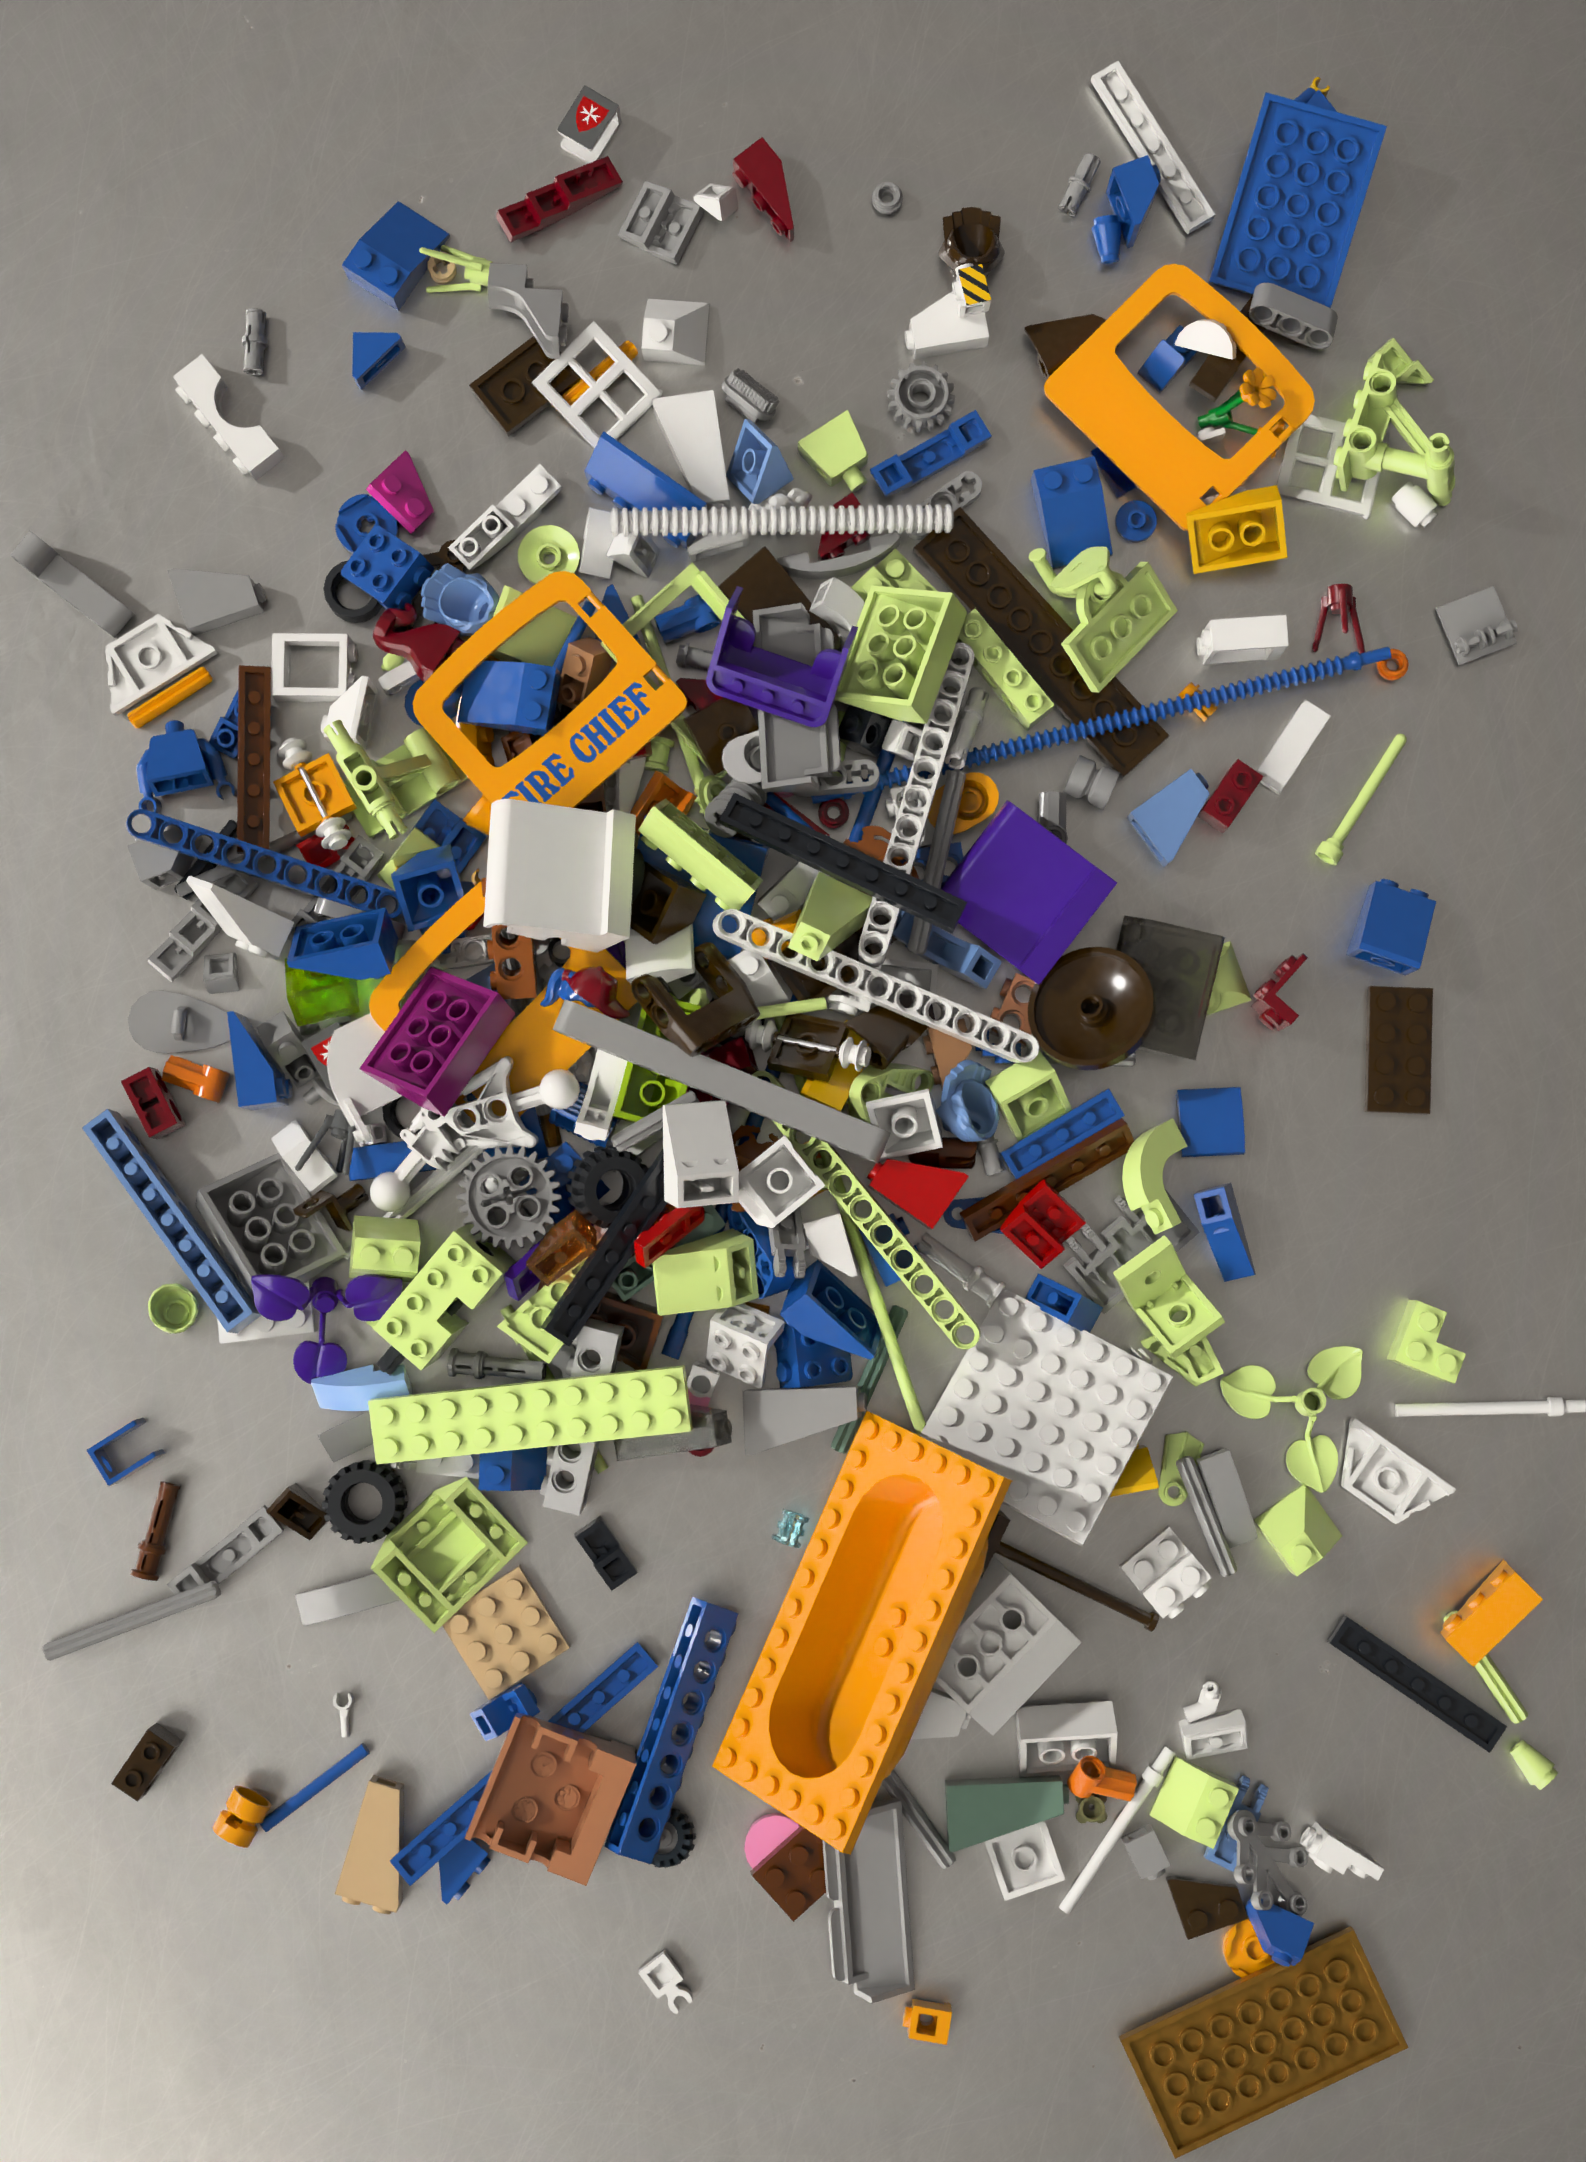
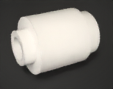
(1415, 505)

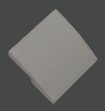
(661, 222)

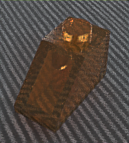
(563, 1248)

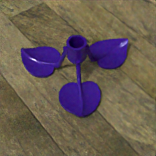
(280, 1297)

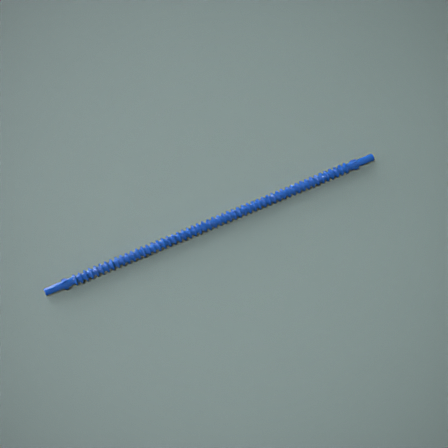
(1352, 662)

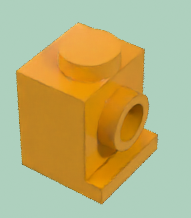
(933, 2031)

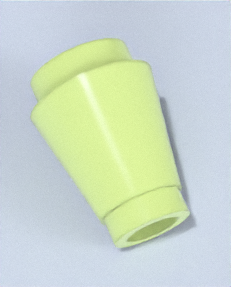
(1533, 1764)

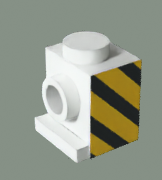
(971, 290)

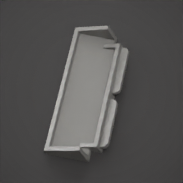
(791, 752)
(871, 1908)

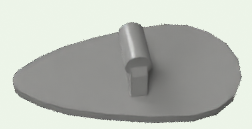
(177, 1023)

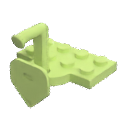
(1114, 611)

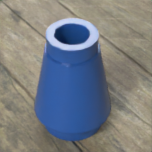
(1107, 238)

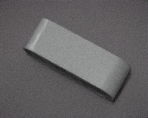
(1293, 316)

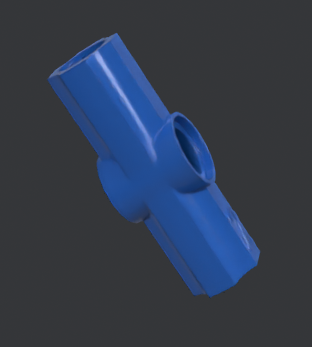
(688, 618)

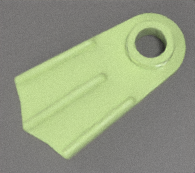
(1174, 1448)

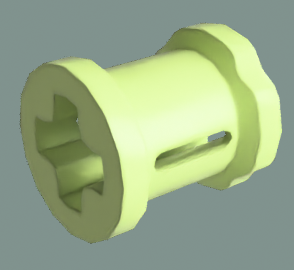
(660, 753)

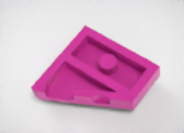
(402, 493)

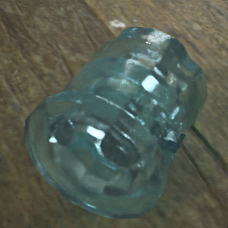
(790, 1528)

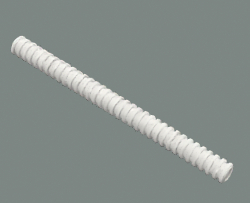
(782, 520)

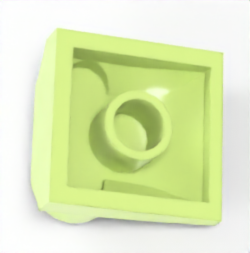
(1229, 983)

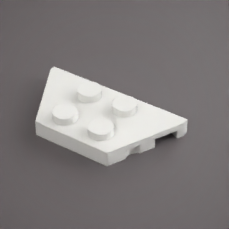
(151, 659)
(1387, 1476)

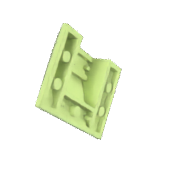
(446, 1551)

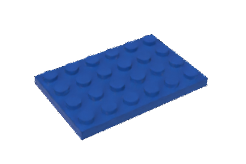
(1297, 199)

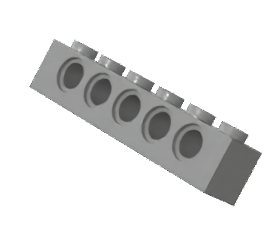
(573, 1495)

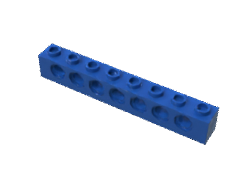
(657, 1742)

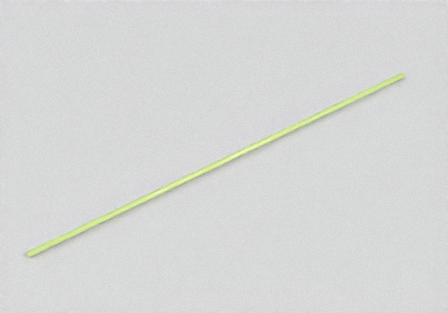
(852, 1229)

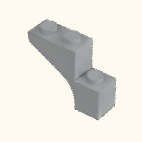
(539, 308)

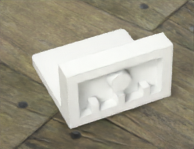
(741, 1342)

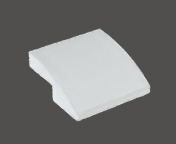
(668, 959)

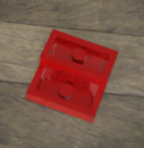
(1042, 1224)

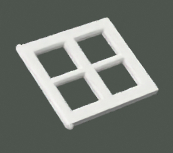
(596, 388)
(1324, 496)

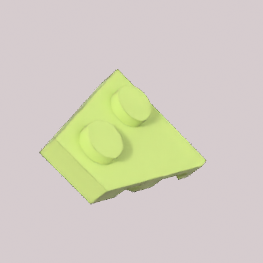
(1195, 1364)

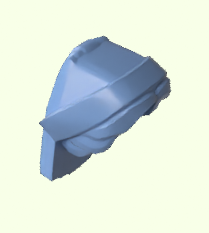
(458, 599)
(968, 1104)

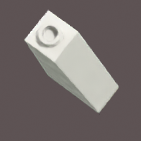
(695, 442)

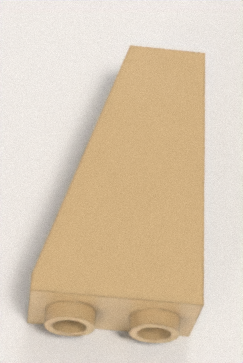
(375, 1841)

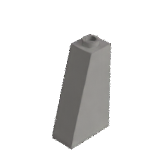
(790, 1414)

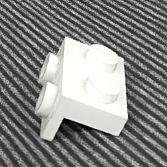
(850, 1003)

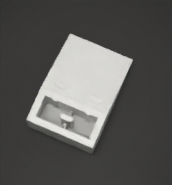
(699, 1155)

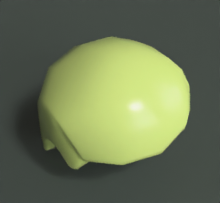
(173, 1308)

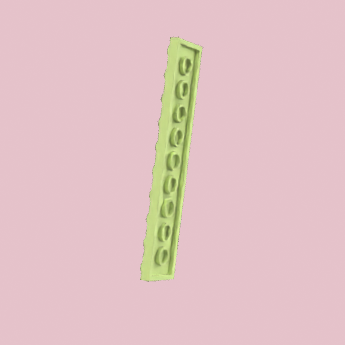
(530, 1415)

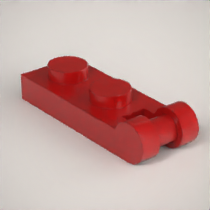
(666, 1233)

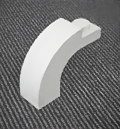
(838, 606)
(601, 1097)

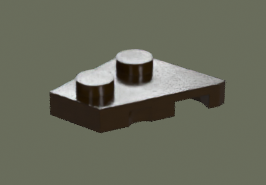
(1205, 1905)

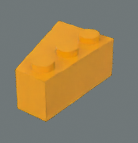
(1490, 1613)

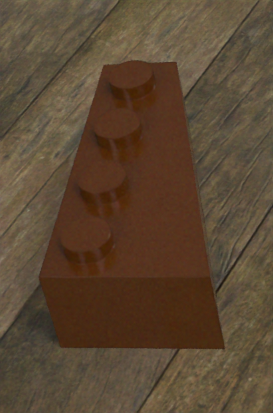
(640, 1323)

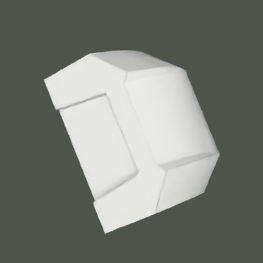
(776, 1184)

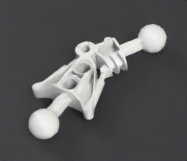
(434, 1143)

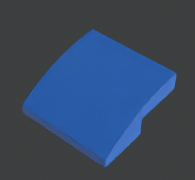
(448, 828)
(1211, 1121)

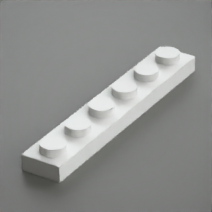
(1149, 139)

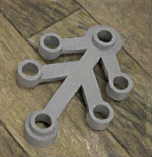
(1244, 1829)

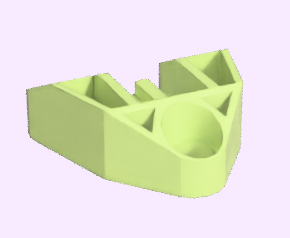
(872, 1083)

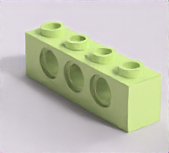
(1004, 672)

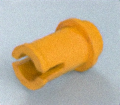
(1205, 712)

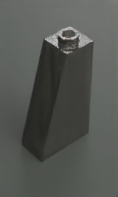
(709, 1430)

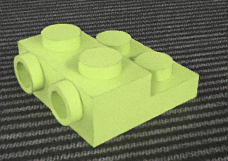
(892, 572)

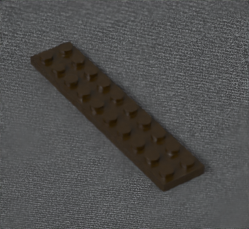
(1034, 632)

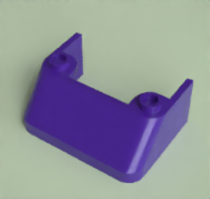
(771, 680)

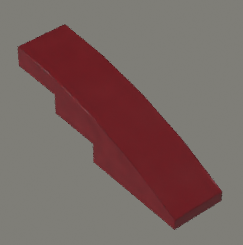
(560, 199)

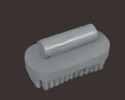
(749, 397)

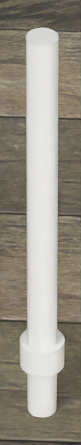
(1552, 1406)
(1151, 1777)

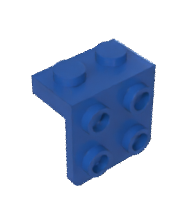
(387, 569)
(809, 1362)

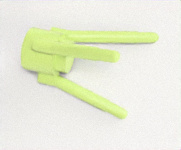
(475, 269)

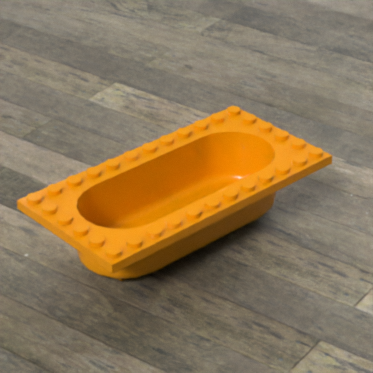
(863, 1630)

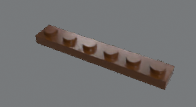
(253, 755)
(1059, 1172)

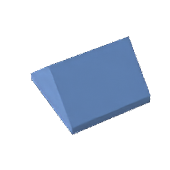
(757, 465)

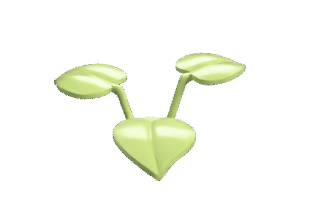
(1336, 1372)

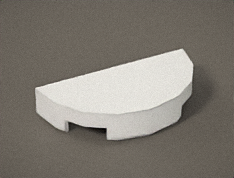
(1208, 337)

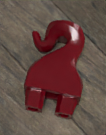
(423, 646)

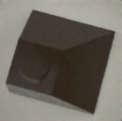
(664, 905)

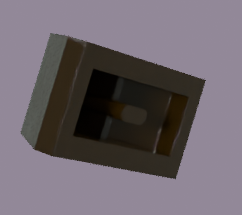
(298, 1511)

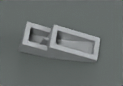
(1227, 1497)

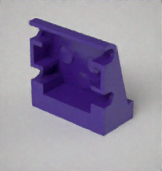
(1026, 891)

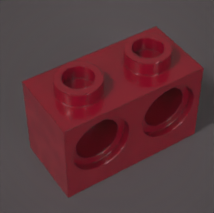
(1230, 796)
(153, 1103)

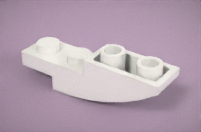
(506, 520)

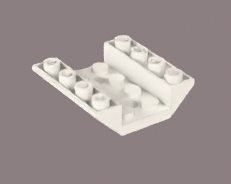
(1007, 1660)

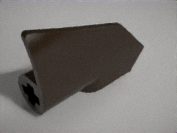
(1060, 339)
(887, 1031)

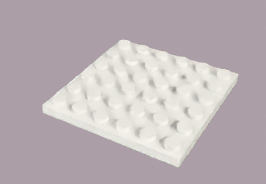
(1047, 1413)

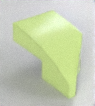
(1401, 365)

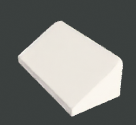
(1214, 1734)

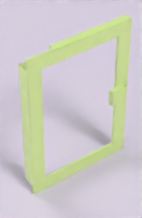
(715, 600)

